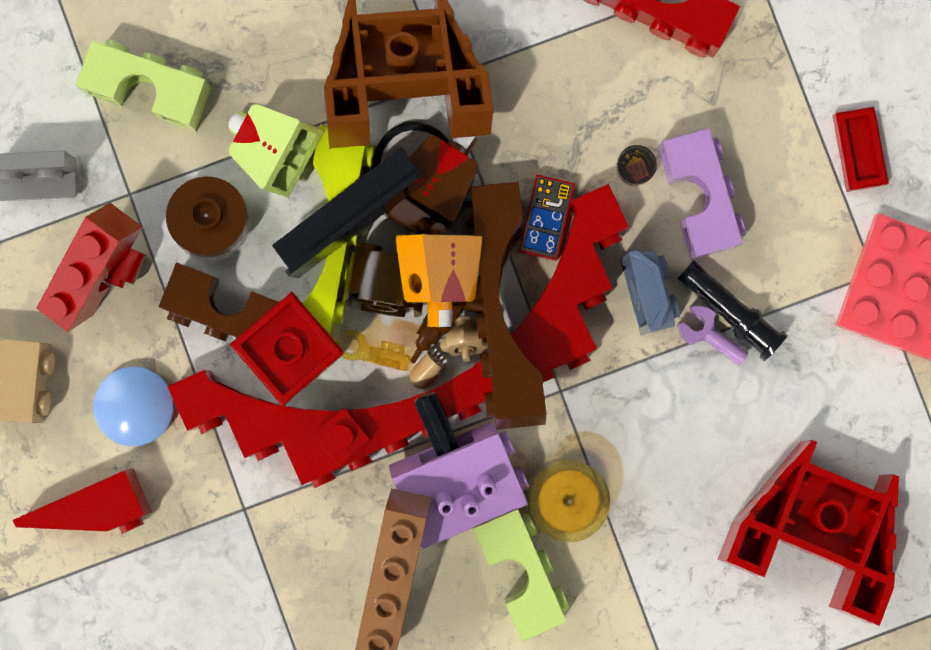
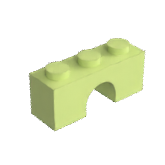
(112, 71)
(537, 604)

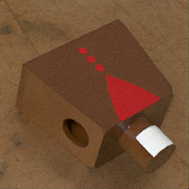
(448, 177)

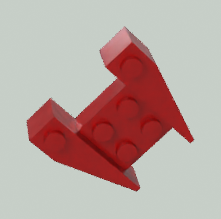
(825, 519)

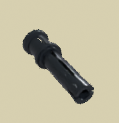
(745, 322)

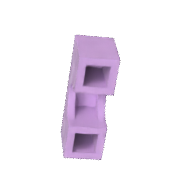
(696, 160)

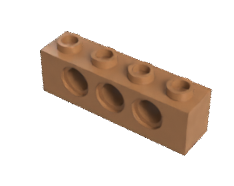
(393, 570)

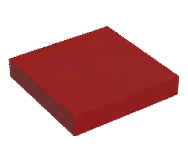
(287, 348)

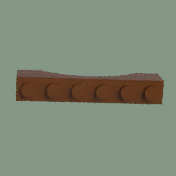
(516, 384)

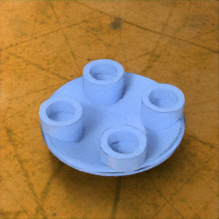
(133, 406)

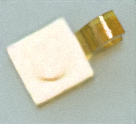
(387, 355)

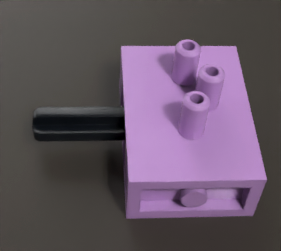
(462, 474)

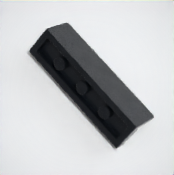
(349, 213)

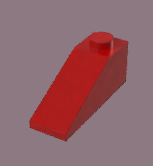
(99, 507)

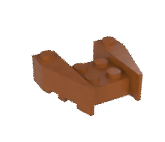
(400, 59)

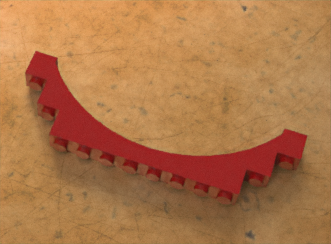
(547, 338)

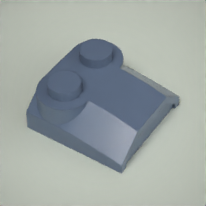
(648, 292)

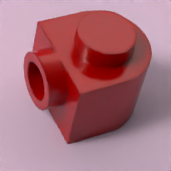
(126, 269)

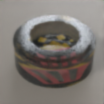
(636, 165)

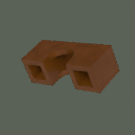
(191, 298)

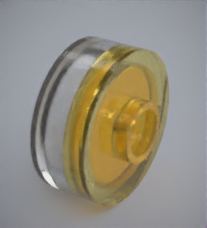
(567, 499)

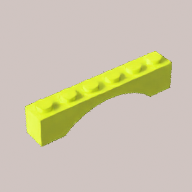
(338, 171)

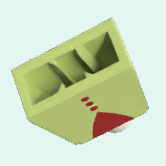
(272, 147)

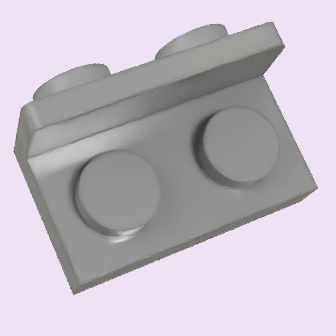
(37, 176)

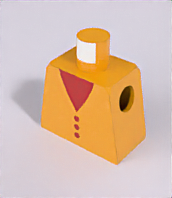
(439, 272)

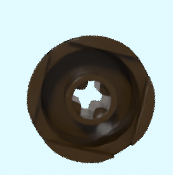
(376, 283)

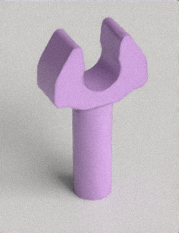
(711, 335)

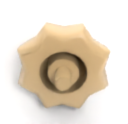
(463, 340)

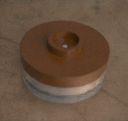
(208, 218)

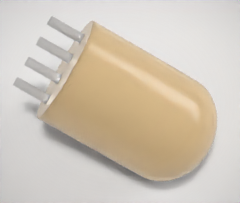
(427, 369)

